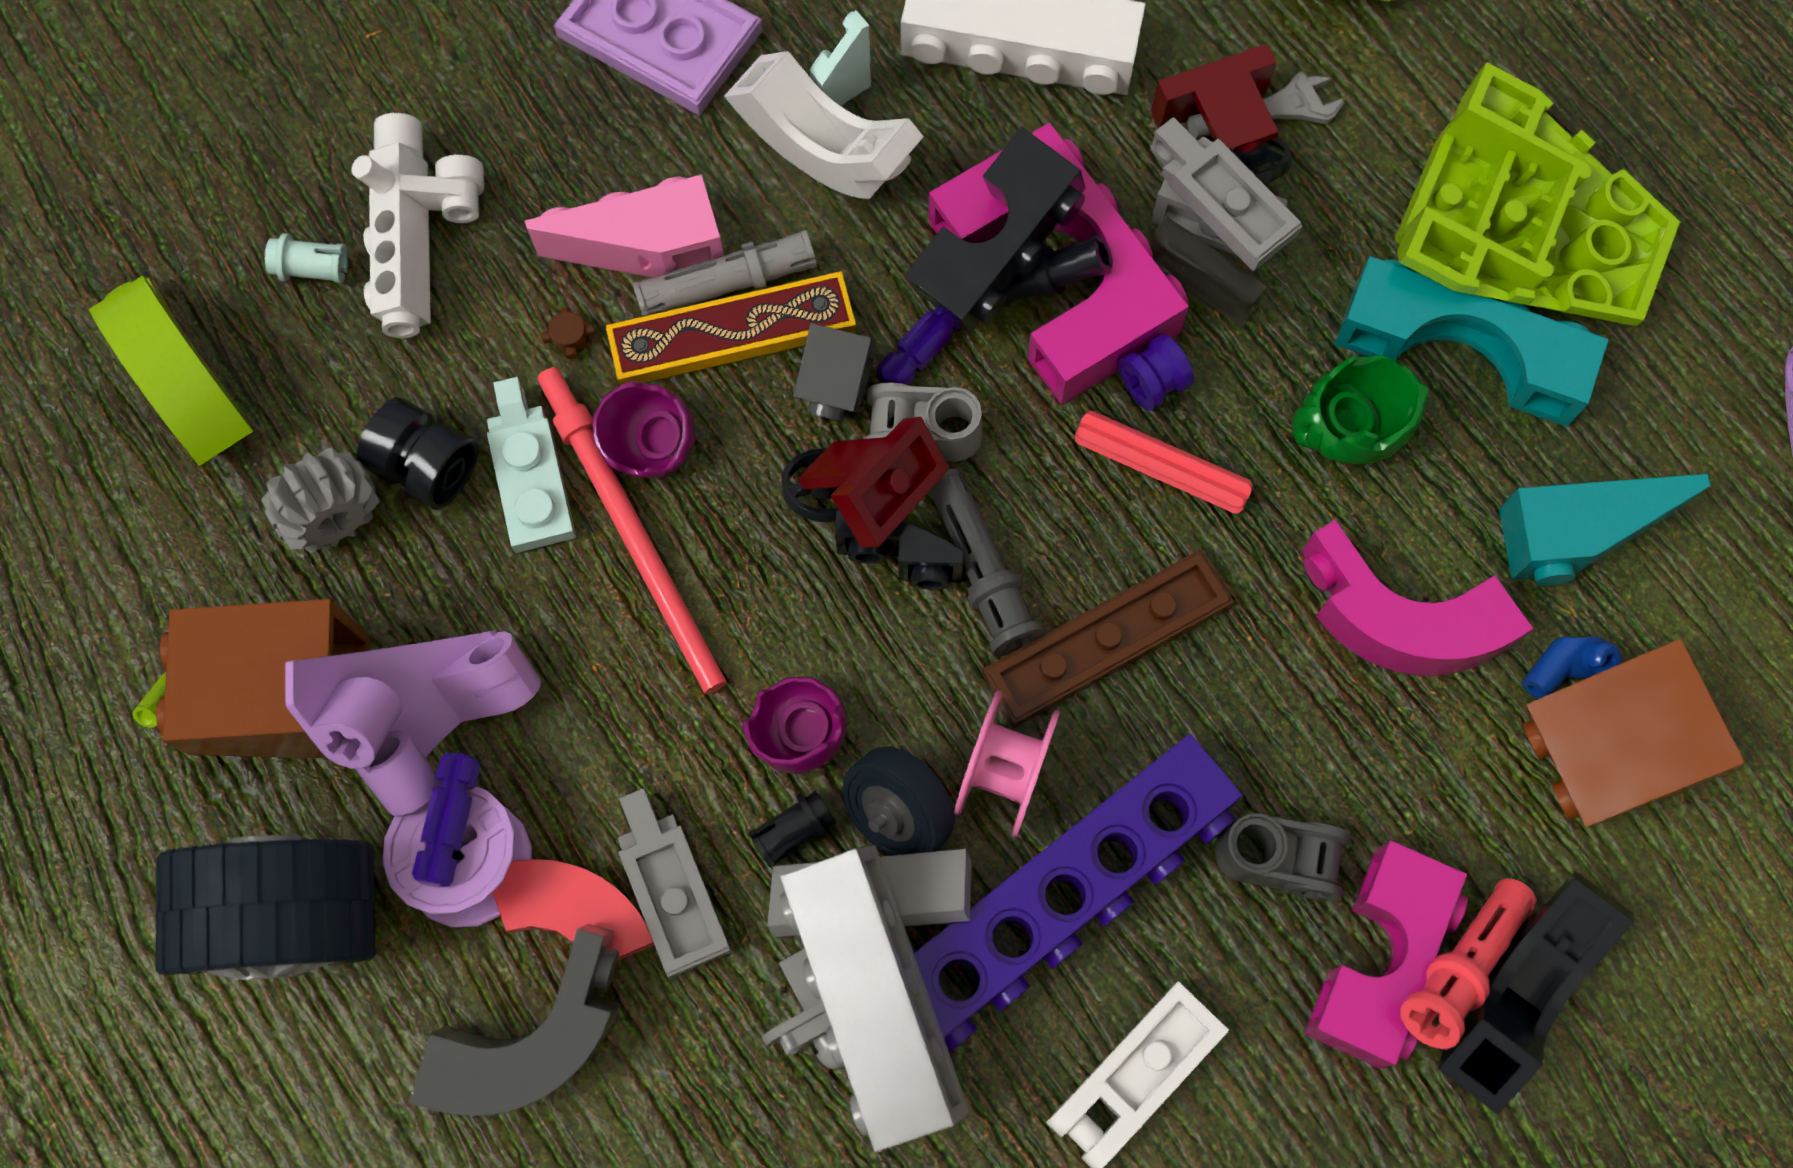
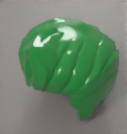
(1361, 411)

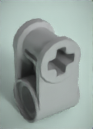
(934, 407)

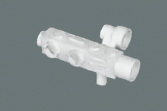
(399, 218)

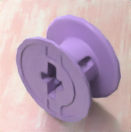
(490, 845)

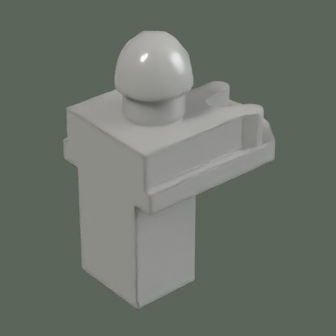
(806, 1026)

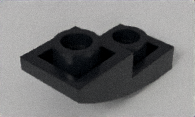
(921, 555)

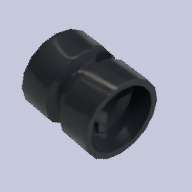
(410, 449)

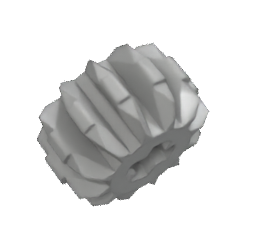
(320, 500)

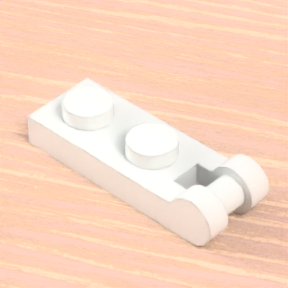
(1139, 1074)

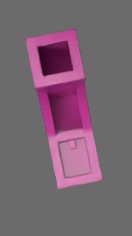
(1405, 632)

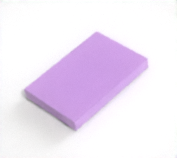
(665, 44)

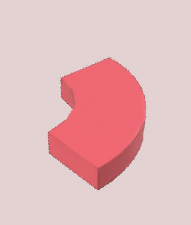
(566, 897)

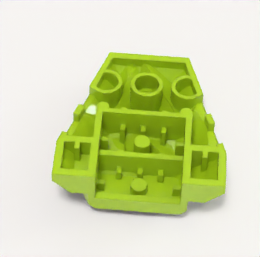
(1530, 214)

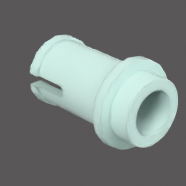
(305, 259)

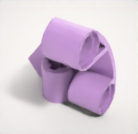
(399, 702)

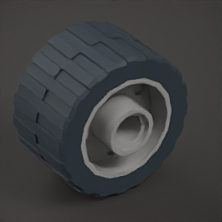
(264, 907)

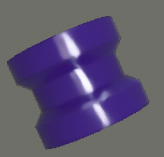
(1156, 372)

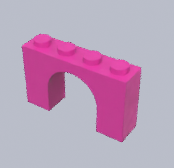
(1117, 318)

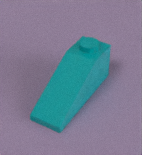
(1571, 526)

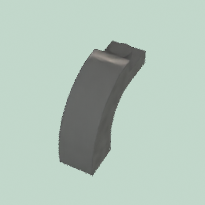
(495, 1076)

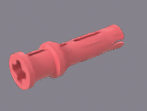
(1460, 979)

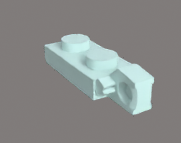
(528, 471)

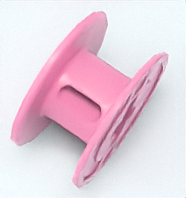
(1005, 762)

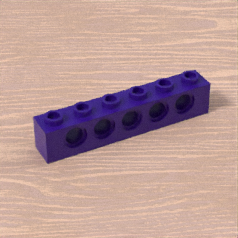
(1180, 777)

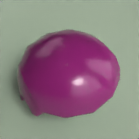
(643, 430)
(796, 725)

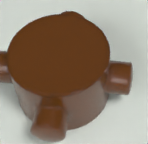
(568, 333)

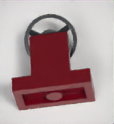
(1232, 106)
(868, 479)

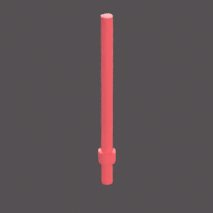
(576, 429)

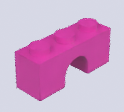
(1415, 906)

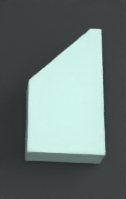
(847, 68)

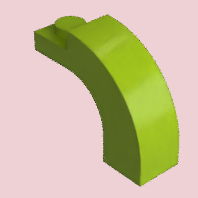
(169, 369)

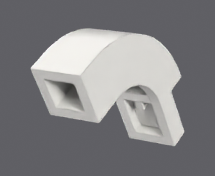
(817, 132)

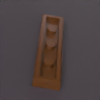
(1107, 638)

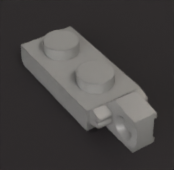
(1224, 194)
(669, 888)

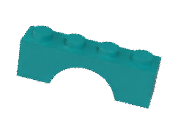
(1542, 361)

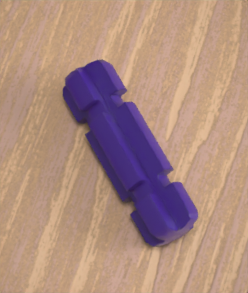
(917, 348)
(446, 820)

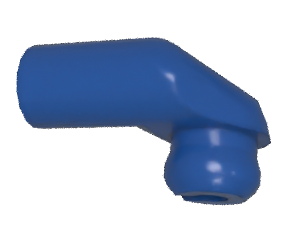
(1569, 659)

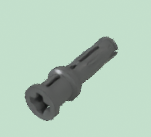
(992, 587)

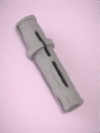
(726, 274)

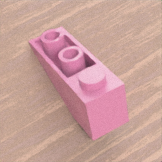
(634, 231)

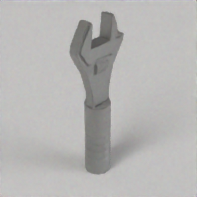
(1293, 102)

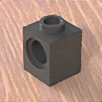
(834, 371)

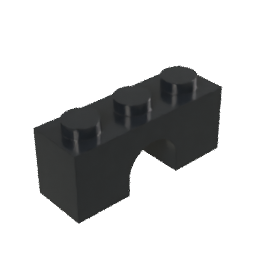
(970, 277)

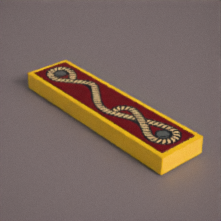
(728, 329)

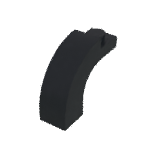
(1530, 987)

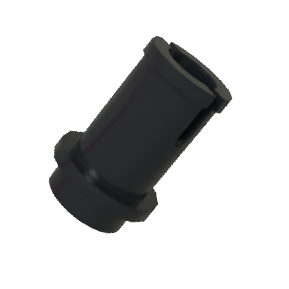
(792, 828)

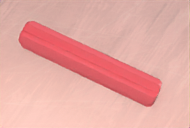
(1163, 462)

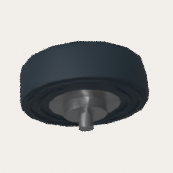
(898, 802)

